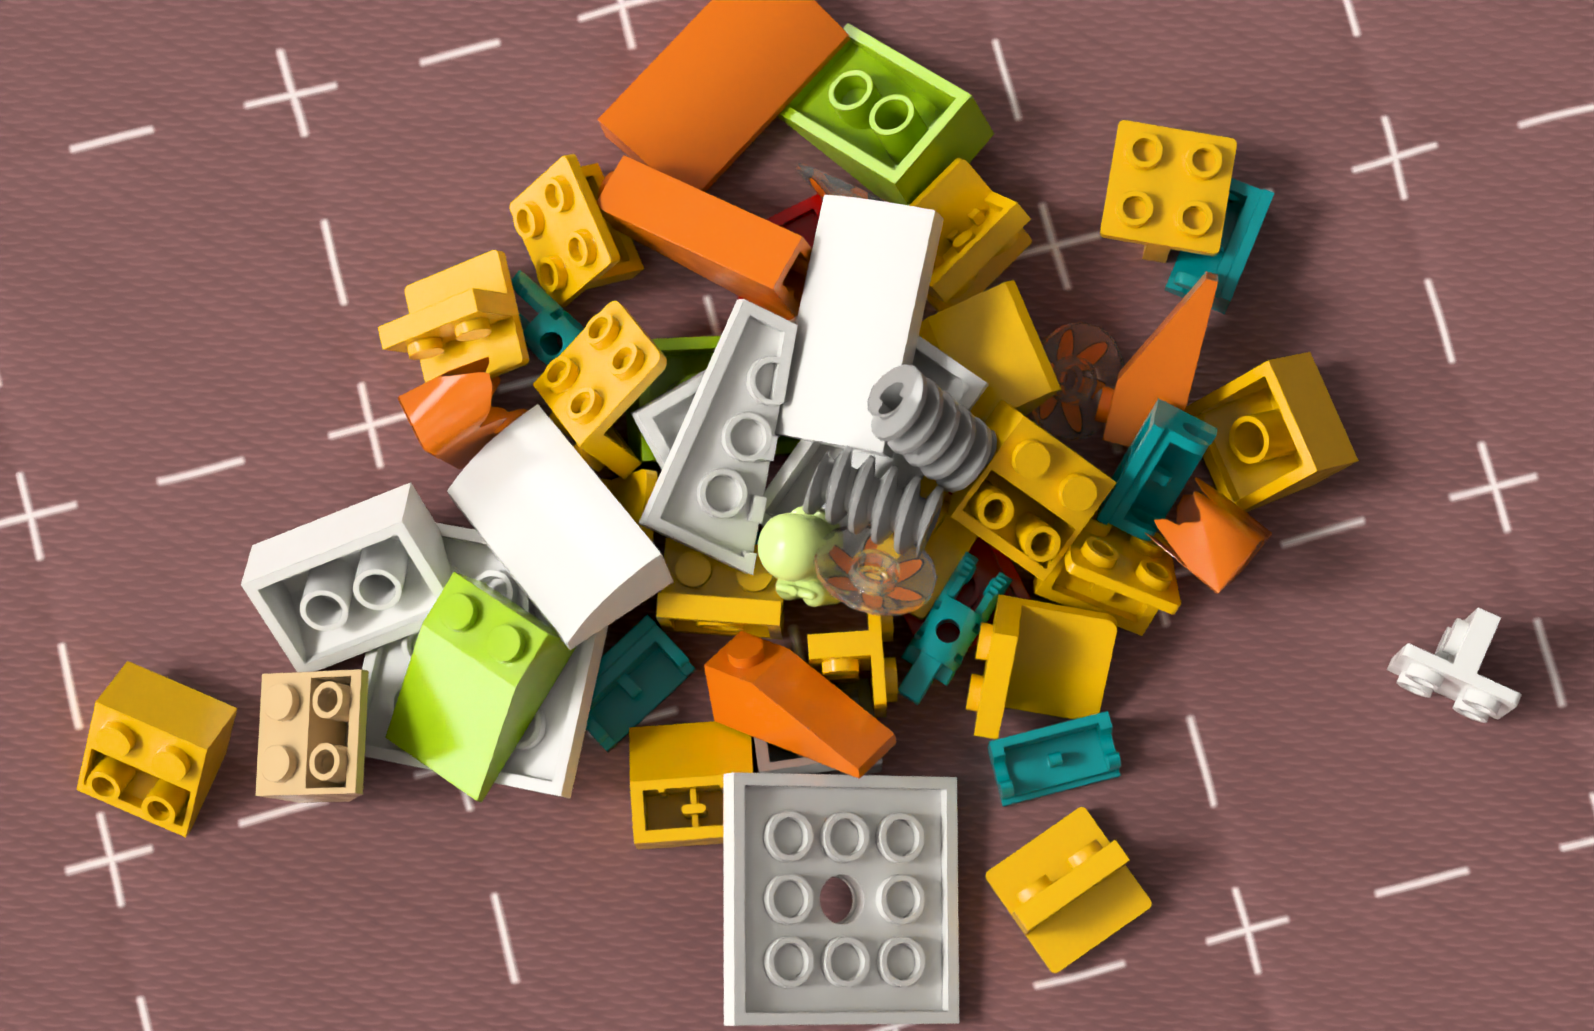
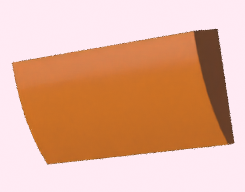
(721, 85)

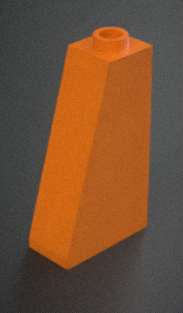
(707, 236)

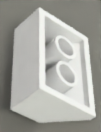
(349, 579)

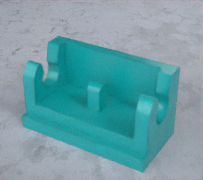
(1242, 223)
(1155, 469)
(634, 681)
(1054, 759)

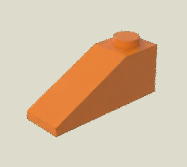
(1160, 367)
(791, 705)

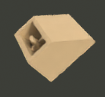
(312, 736)

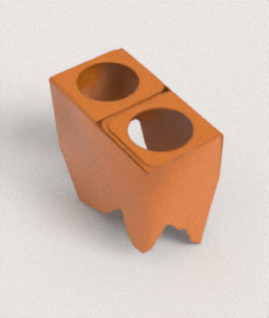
(455, 413)
(1212, 537)

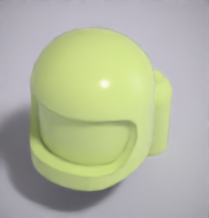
(788, 553)

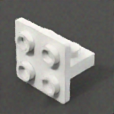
(1455, 668)

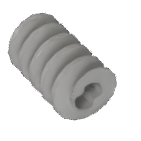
(930, 428)
(873, 501)

